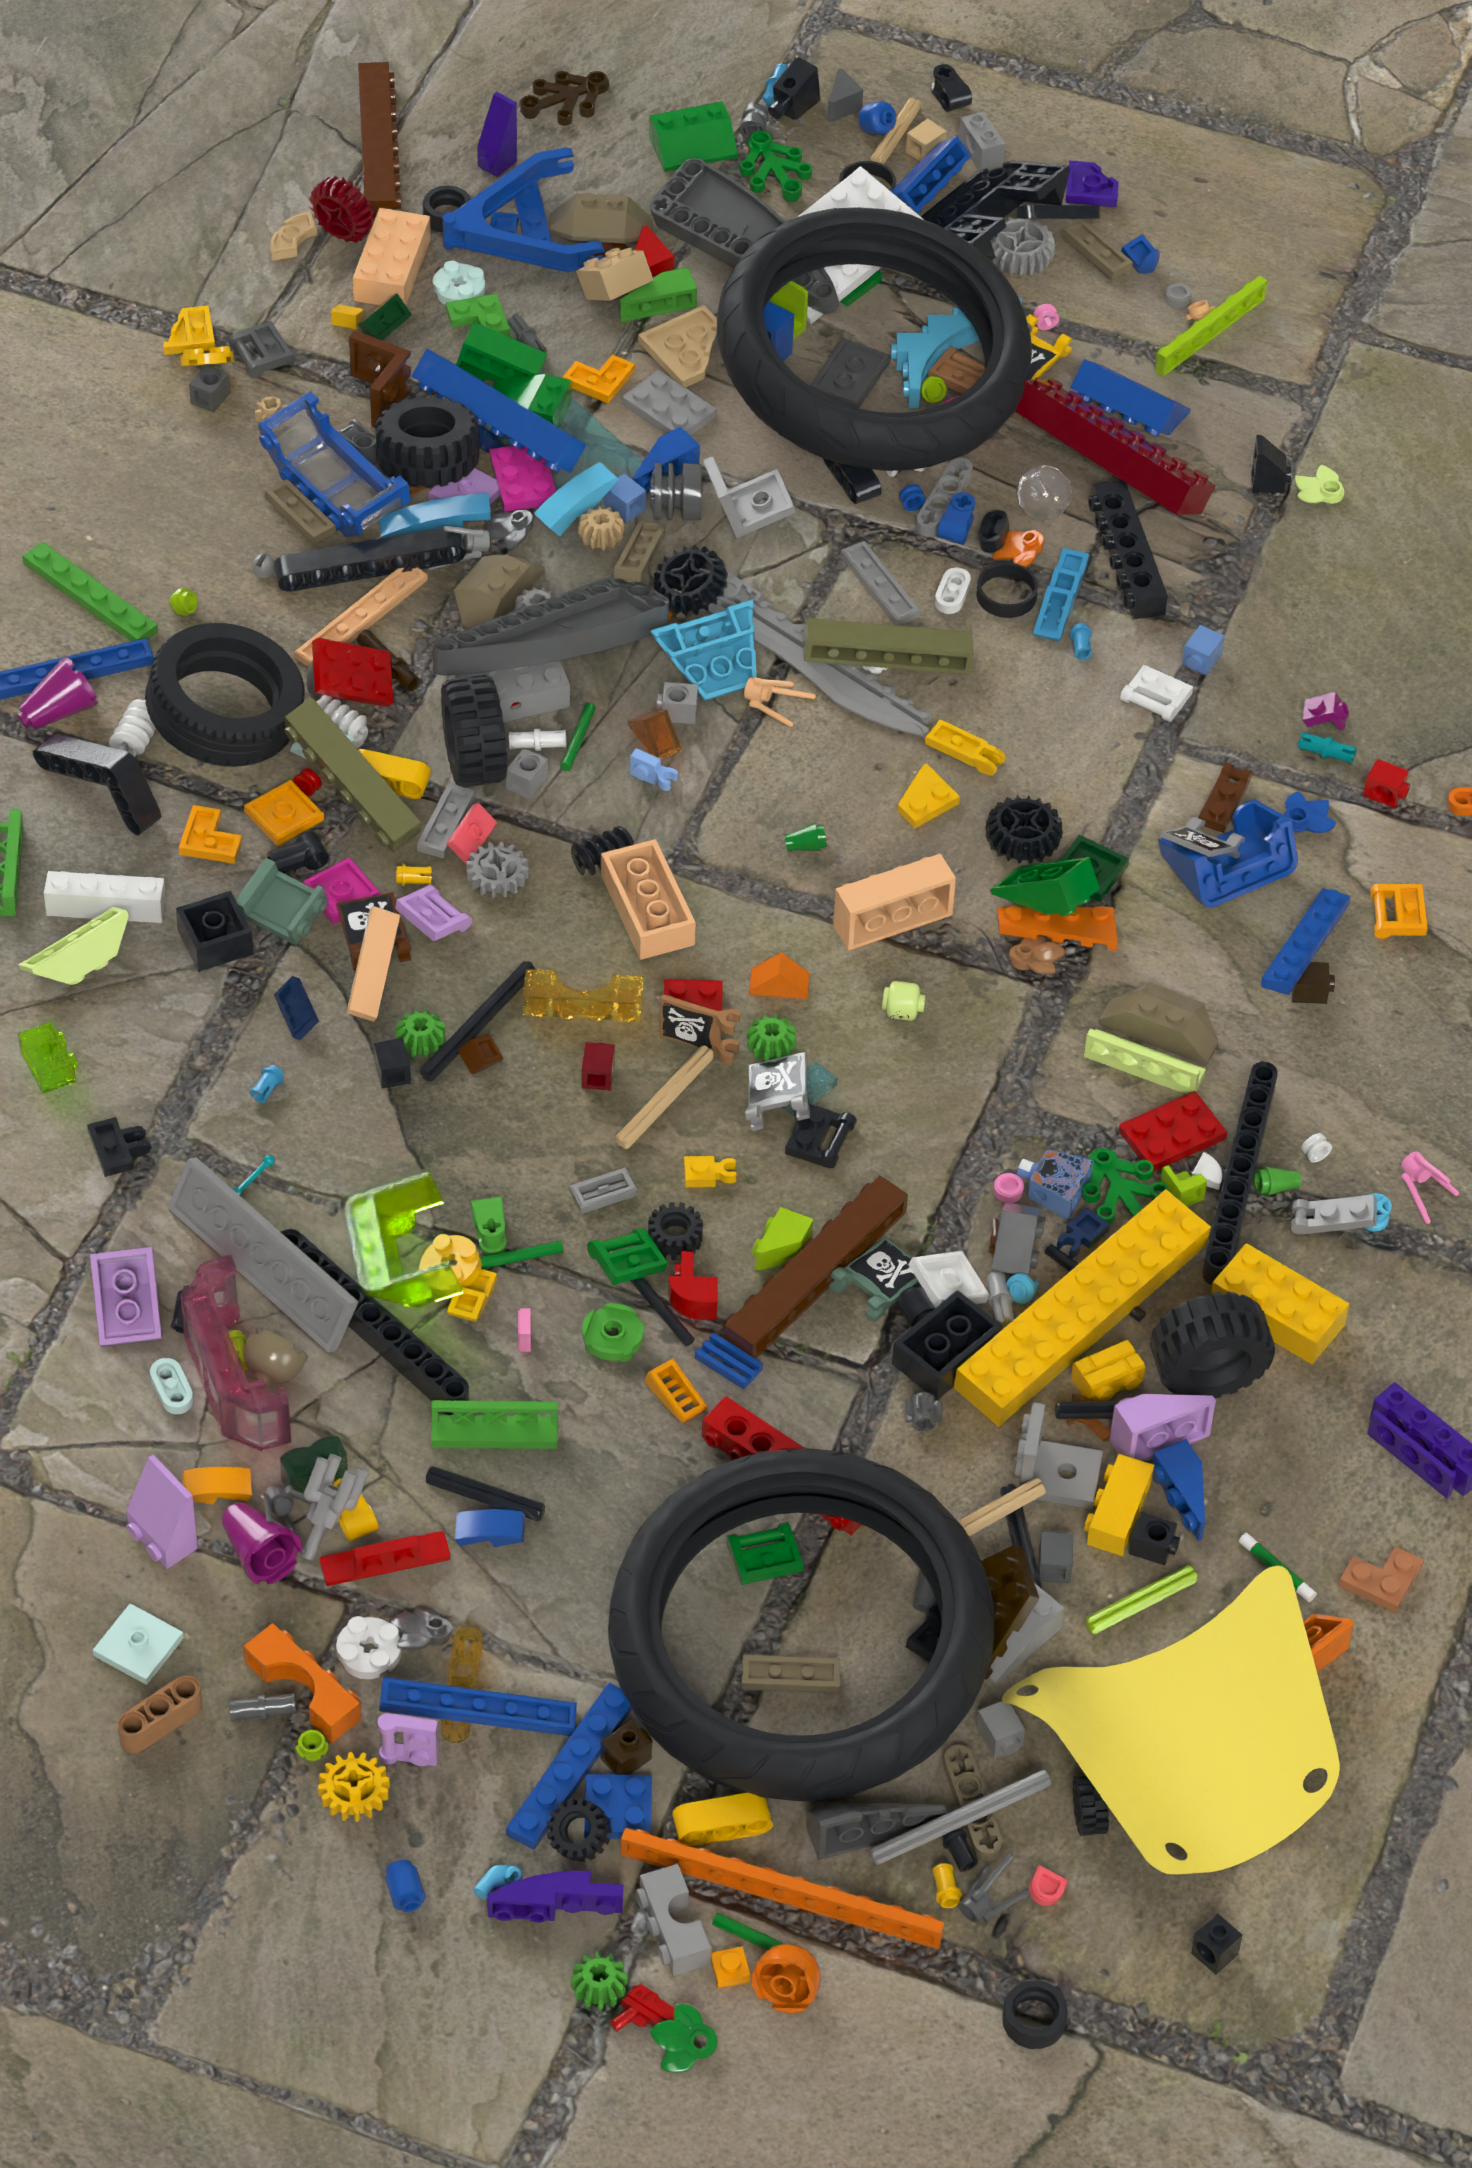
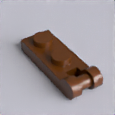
(1225, 797)

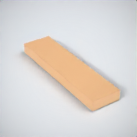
(373, 964)

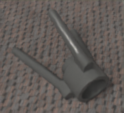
(279, 1501)
(977, 1901)

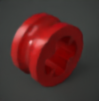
(308, 781)

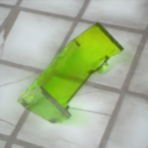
(374, 1224)

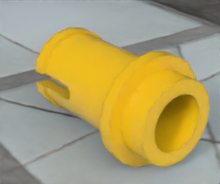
(411, 875)
(947, 1892)

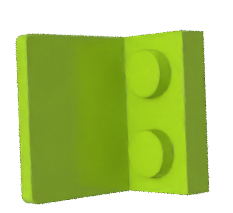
(795, 300)

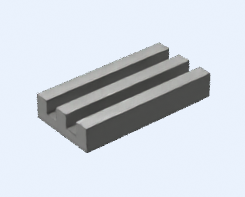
(605, 1194)

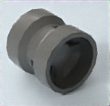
(753, 119)

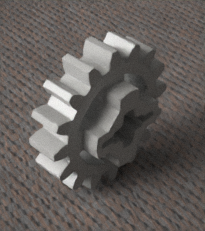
(497, 869)

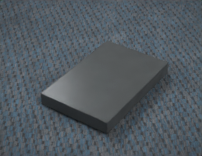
(851, 372)

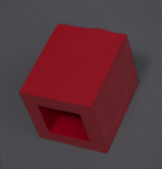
(598, 1066)

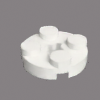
(365, 1631)

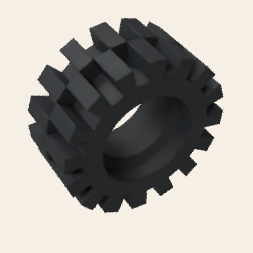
(676, 1217)
(1089, 1807)
(559, 1830)

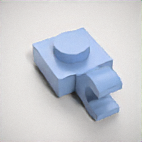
(649, 769)

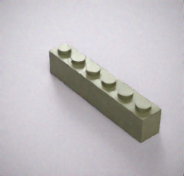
(888, 646)
(352, 775)

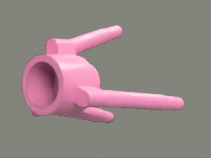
(1419, 1169)

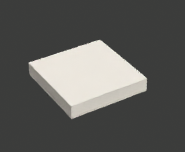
(947, 1273)

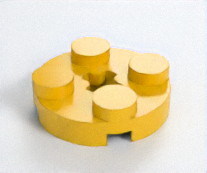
(198, 357)
(454, 1248)

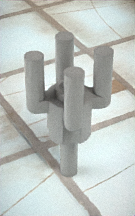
(329, 1499)

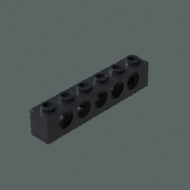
(1128, 549)

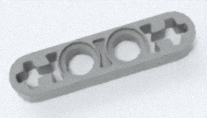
(942, 496)

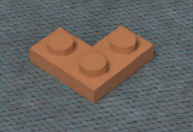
(1386, 1585)

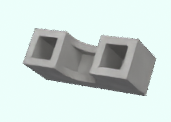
(681, 1944)

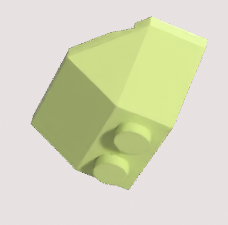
(81, 950)

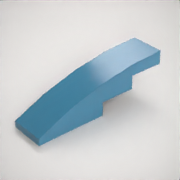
(436, 514)
(1061, 594)

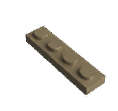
(639, 551)

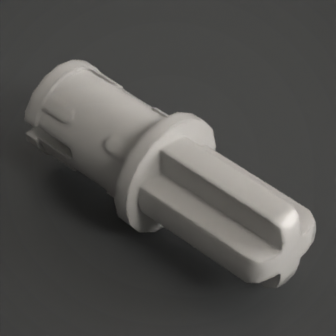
(1000, 1298)

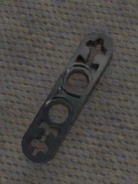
(1058, 212)

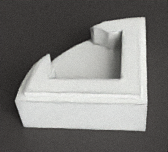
(1210, 1170)

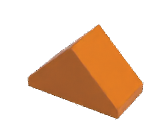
(779, 978)

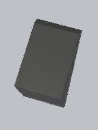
(845, 97)

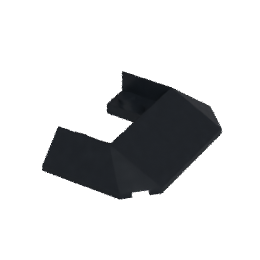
(984, 199)

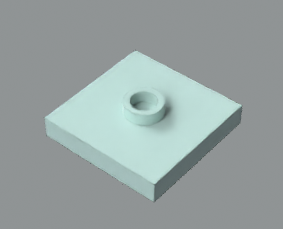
(138, 1644)

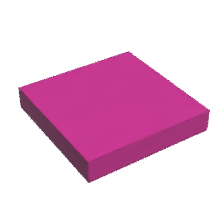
(342, 883)

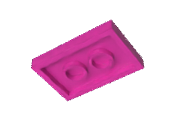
(521, 478)

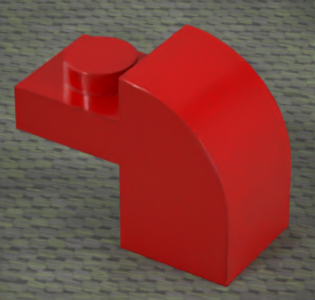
(692, 1295)

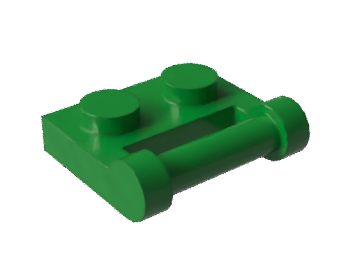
(628, 1263)
(767, 1560)

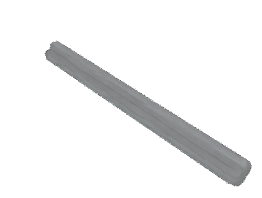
(960, 1817)

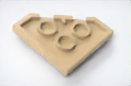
(683, 345)

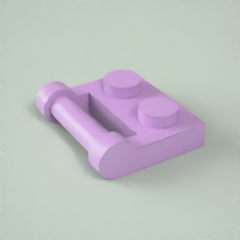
(432, 913)
(419, 1738)

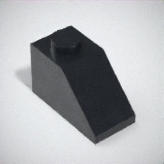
(1269, 468)

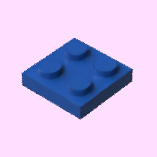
(623, 1799)

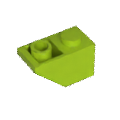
(782, 1239)

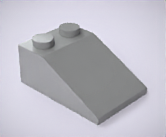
(1038, 1628)

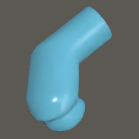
(496, 1878)

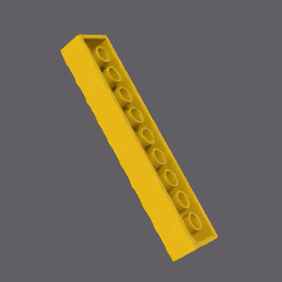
(1081, 1308)

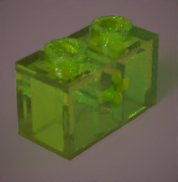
(47, 1057)

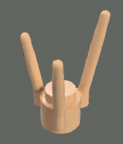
(760, 690)

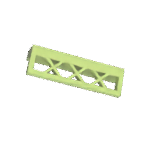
(1143, 1062)

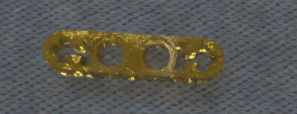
(457, 1659)

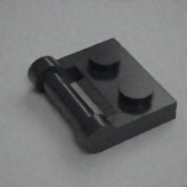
(811, 1133)

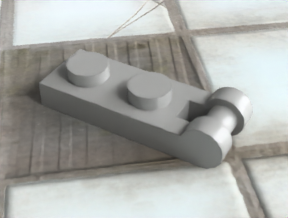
(1334, 1214)

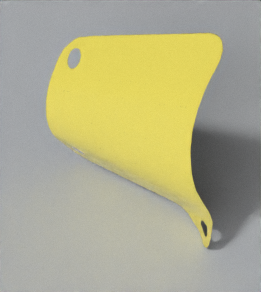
(1203, 1735)

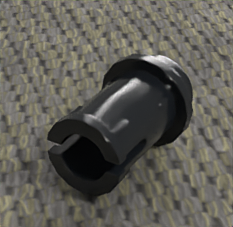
(960, 1850)

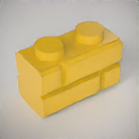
(1108, 1372)

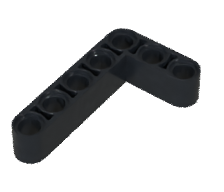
(105, 767)

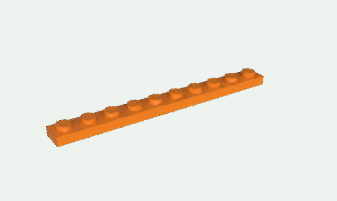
(782, 1888)

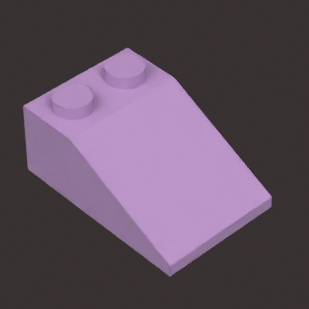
(126, 1296)
(1159, 1420)
(162, 1515)

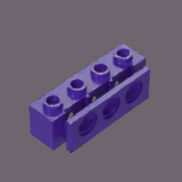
(1408, 1448)

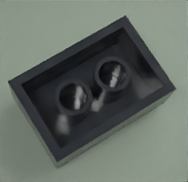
(943, 1342)

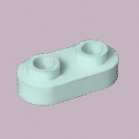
(172, 1388)

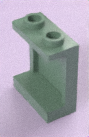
(281, 903)

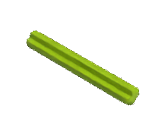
(1141, 1599)

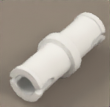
(537, 739)

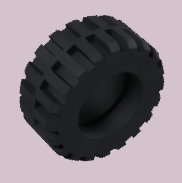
(427, 441)
(474, 731)
(1212, 1345)

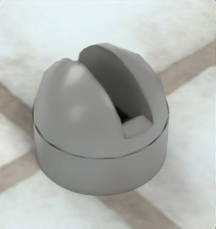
(267, 568)

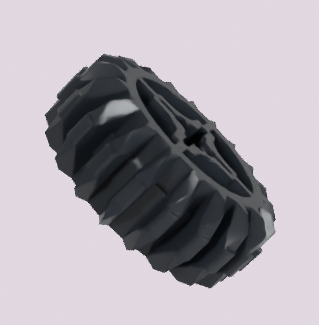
(684, 574)
(1024, 835)

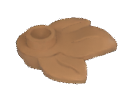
(1036, 955)

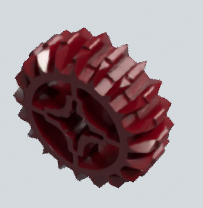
(342, 209)

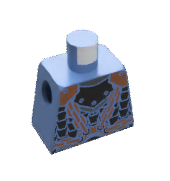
(1057, 1181)

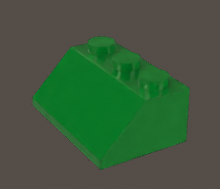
(692, 133)

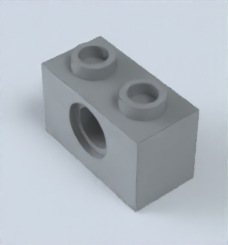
(982, 141)

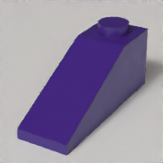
(499, 136)

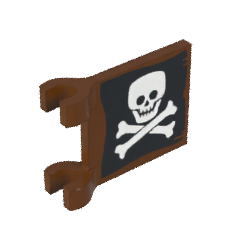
(354, 919)

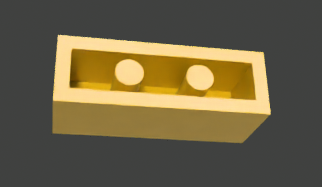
(1119, 1504)

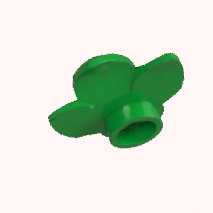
(678, 2039)

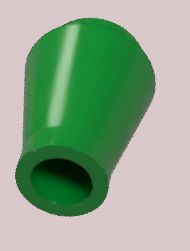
(806, 839)

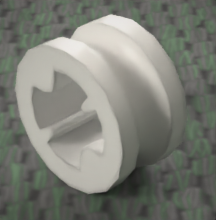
(1316, 1147)

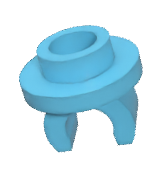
(1022, 1288)

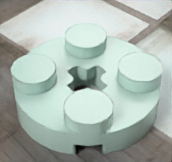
(453, 273)

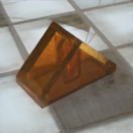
(656, 733)

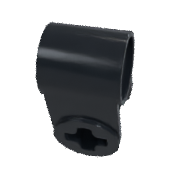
(950, 88)

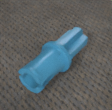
(768, 96)

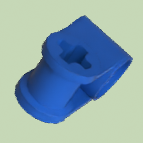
(957, 519)

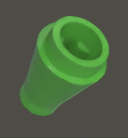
(1275, 1180)

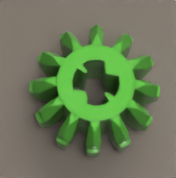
(421, 1033)
(771, 1038)
(611, 1983)

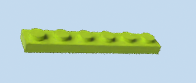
(1210, 326)

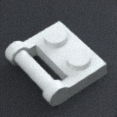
(1157, 692)

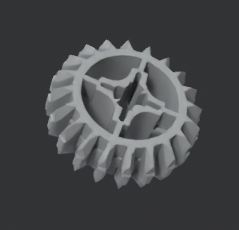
(1023, 247)

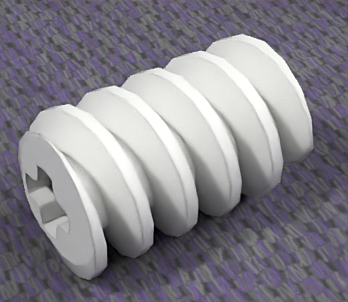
(347, 721)
(133, 729)

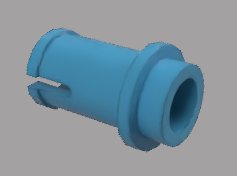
(1081, 636)
(271, 1077)

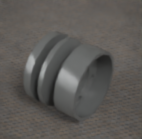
(676, 491)

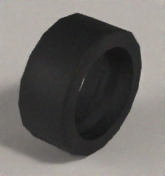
(442, 196)
(1030, 2037)

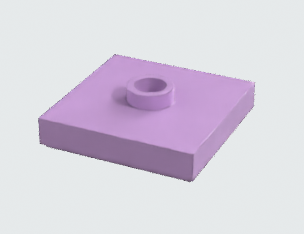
(474, 483)

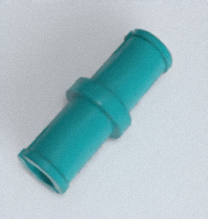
(1327, 747)

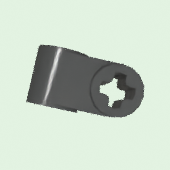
(361, 439)

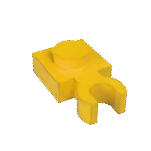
(704, 1171)

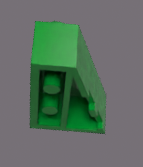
(497, 356)

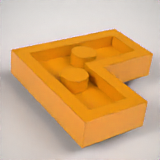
(601, 383)
(203, 839)

